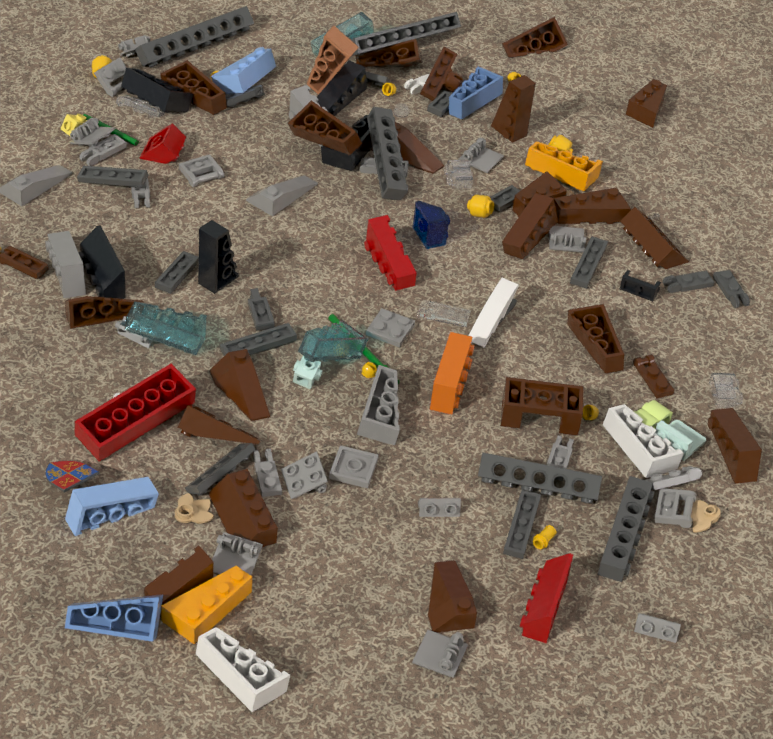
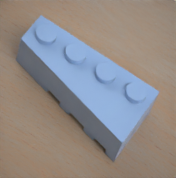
(245, 72)
(108, 502)

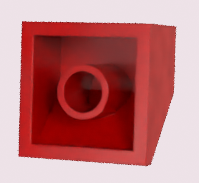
(164, 145)

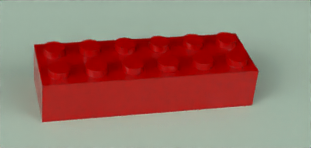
(134, 412)

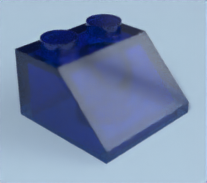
(430, 224)

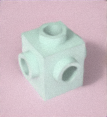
(306, 372)

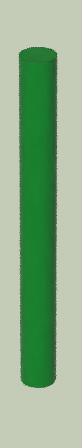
(125, 137)

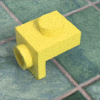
(72, 122)

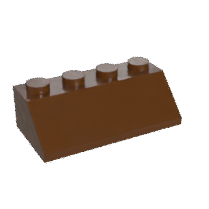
(652, 239)
(243, 509)

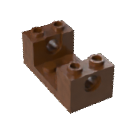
(561, 401)

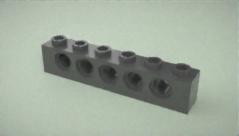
(387, 153)
(490, 461)
(625, 529)

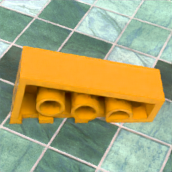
(563, 165)
(206, 604)

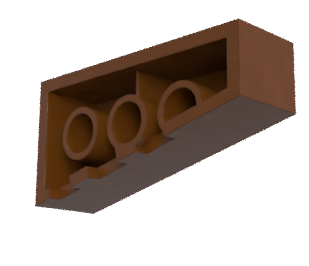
(190, 79)
(515, 109)
(324, 129)
(592, 207)
(530, 226)
(598, 336)
(736, 445)

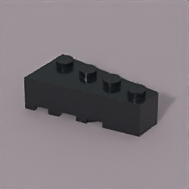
(345, 161)

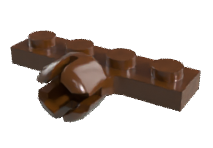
(442, 75)

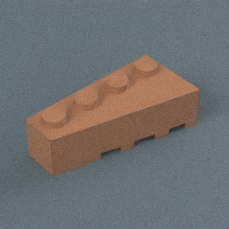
(331, 58)

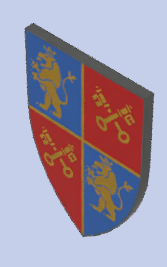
(68, 474)

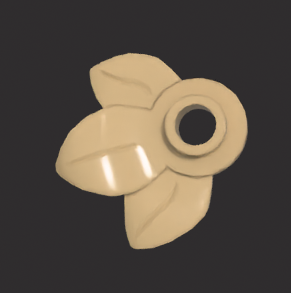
(193, 510)
(703, 515)

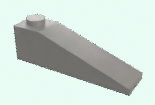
(30, 185)
(280, 195)

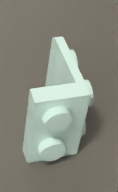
(681, 437)

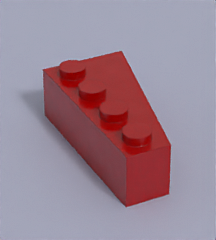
(389, 253)

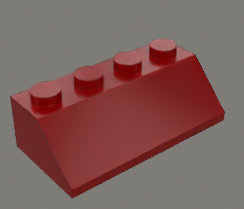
(546, 598)

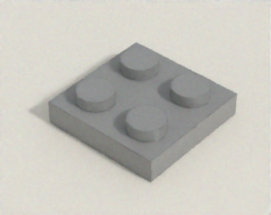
(390, 327)
(353, 466)

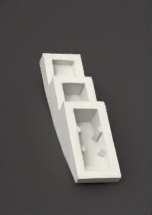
(493, 312)

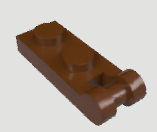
(23, 262)
(653, 376)

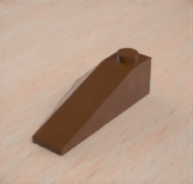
(536, 40)
(396, 55)
(416, 152)
(96, 310)
(239, 381)
(203, 424)

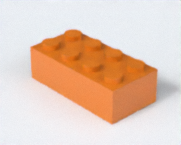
(452, 373)

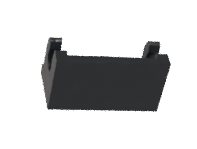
(639, 287)

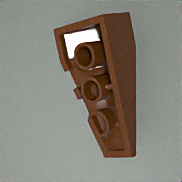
(450, 600)

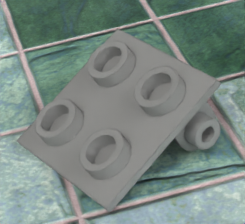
(89, 133)
(480, 156)
(567, 239)
(305, 476)
(235, 552)
(441, 652)

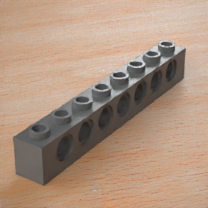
(406, 32)
(146, 51)

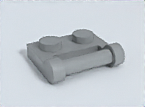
(110, 73)
(200, 166)
(668, 507)

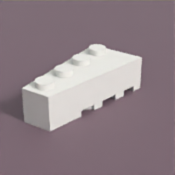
(640, 442)
(241, 670)

